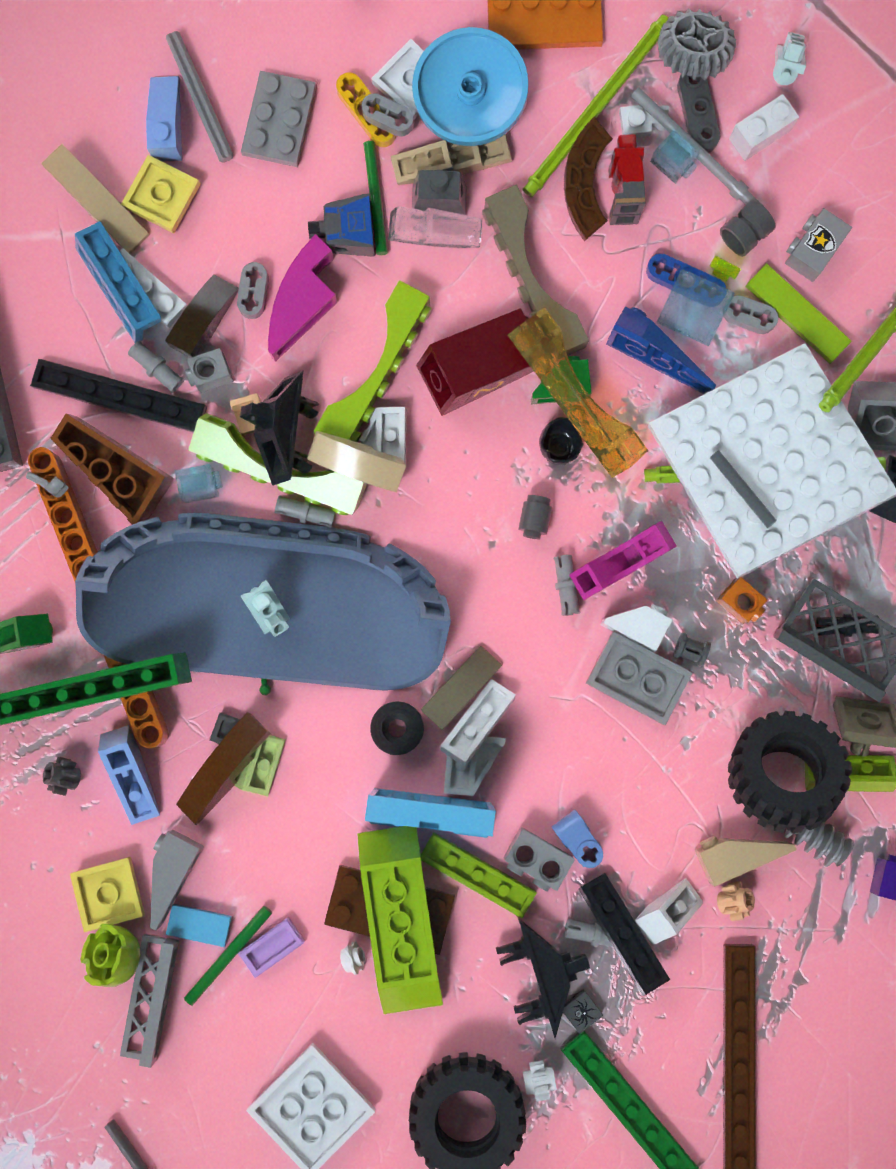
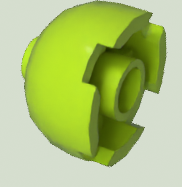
(110, 956)

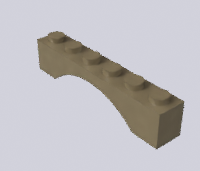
(508, 216)

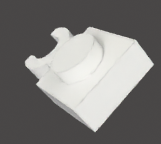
(638, 121)

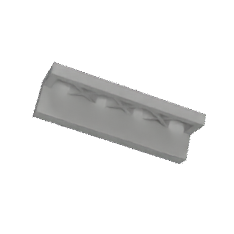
(157, 1003)

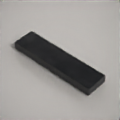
(624, 934)

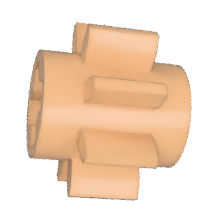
(735, 901)

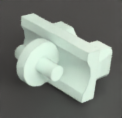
(790, 59)
(266, 609)

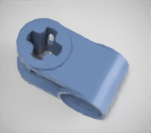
(577, 835)

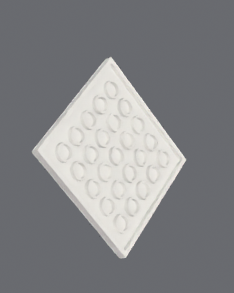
(796, 458)

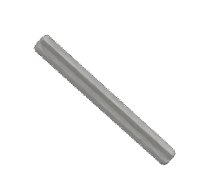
(199, 96)

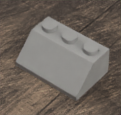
(874, 412)

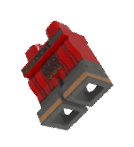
(627, 182)

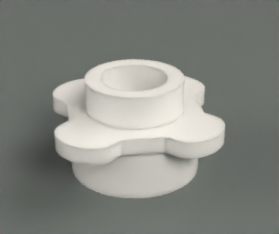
(353, 958)

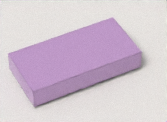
(271, 947)

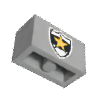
(818, 245)

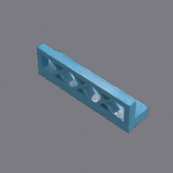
(116, 280)

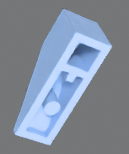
(164, 119)
(128, 774)

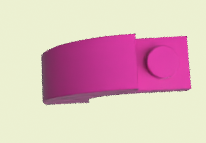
(622, 560)

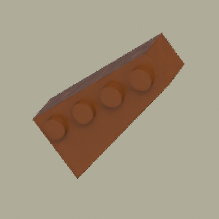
(119, 473)

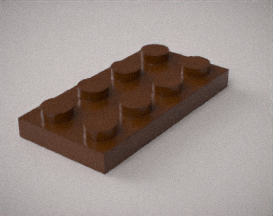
(349, 912)

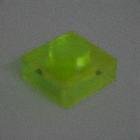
(723, 269)

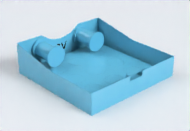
(430, 812)

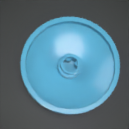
(470, 86)

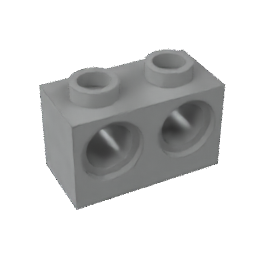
(542, 853)

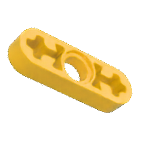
(353, 106)

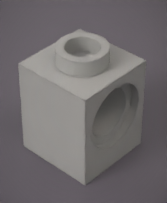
(221, 372)

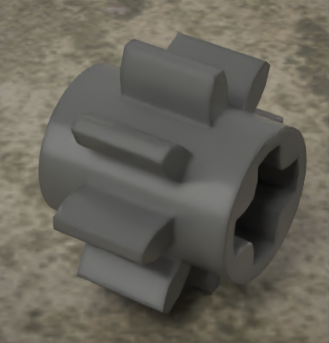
(61, 776)

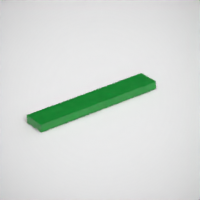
(626, 1103)

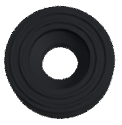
(380, 728)

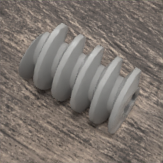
(826, 843)

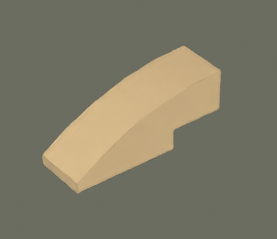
(357, 461)

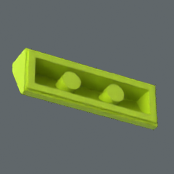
(868, 774)

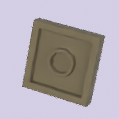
(865, 723)

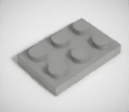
(278, 119)
(639, 678)

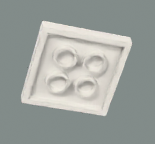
(311, 1109)

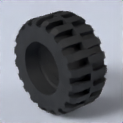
(805, 740)
(467, 1075)

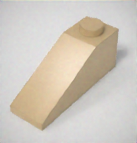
(730, 858)

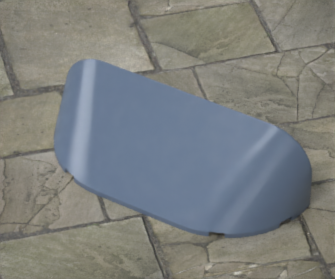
(177, 586)

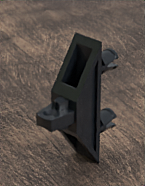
(277, 427)
(552, 972)

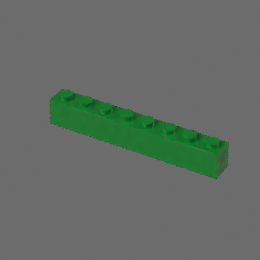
(94, 688)

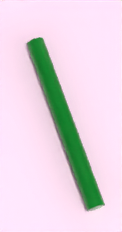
(375, 198)
(228, 955)

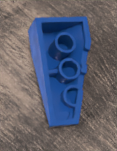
(647, 343)

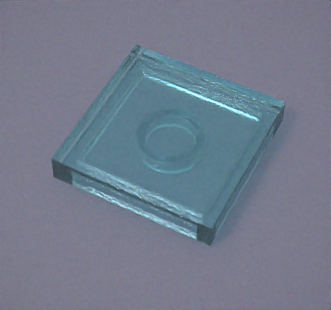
(695, 307)

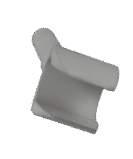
(55, 487)

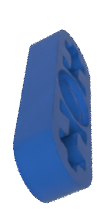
(671, 263)

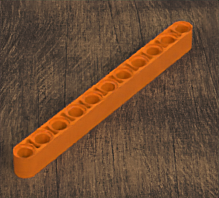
(66, 533)

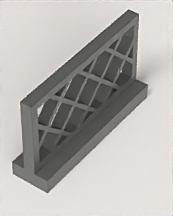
(829, 661)

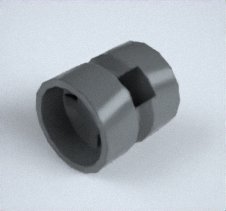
(752, 224)

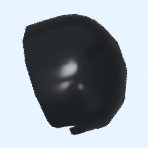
(560, 441)

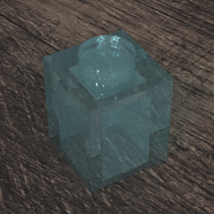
(675, 157)
(198, 483)

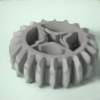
(696, 44)

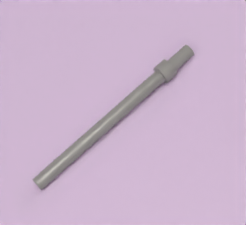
(737, 189)

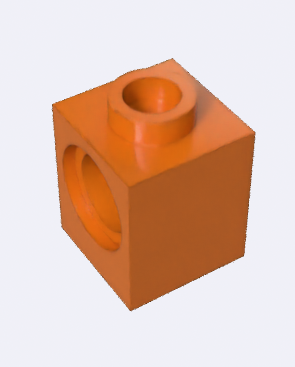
(729, 598)

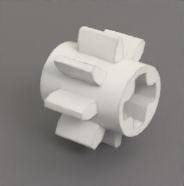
(539, 1080)

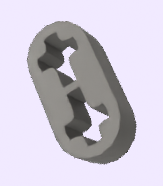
(391, 109)
(246, 290)
(753, 308)

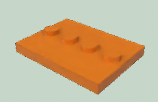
(547, 23)

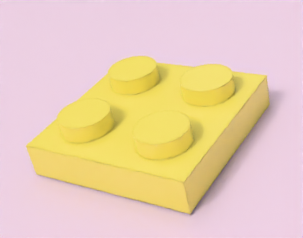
(160, 194)
(107, 894)

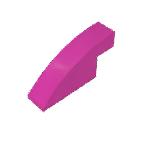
(300, 298)

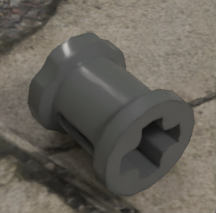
(701, 648)

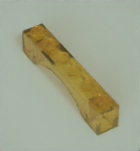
(544, 350)

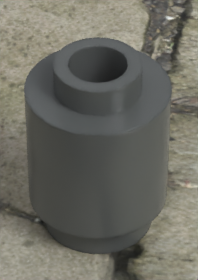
(535, 516)

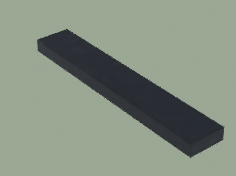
(117, 395)

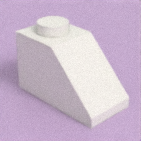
(641, 625)
(669, 912)

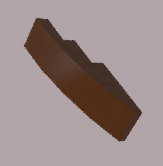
(221, 768)

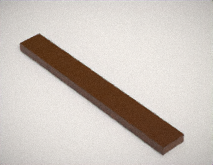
(739, 1057)

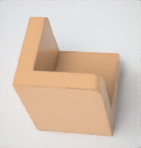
(244, 426)

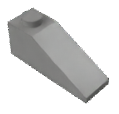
(170, 869)

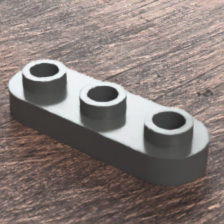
(697, 121)

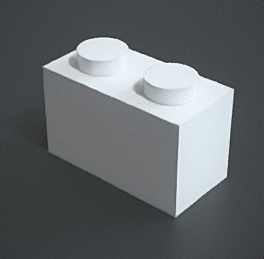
(763, 127)

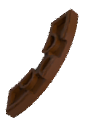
(579, 175)

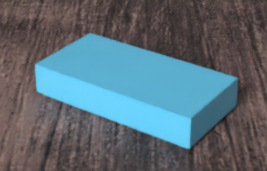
(199, 925)

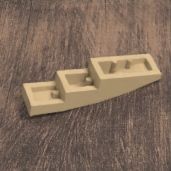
(450, 158)
(95, 198)

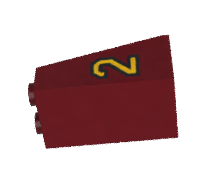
(473, 362)

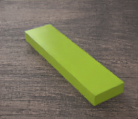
(798, 313)
(478, 875)

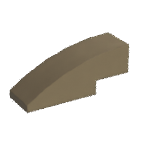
(461, 687)

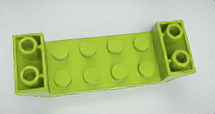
(399, 919)

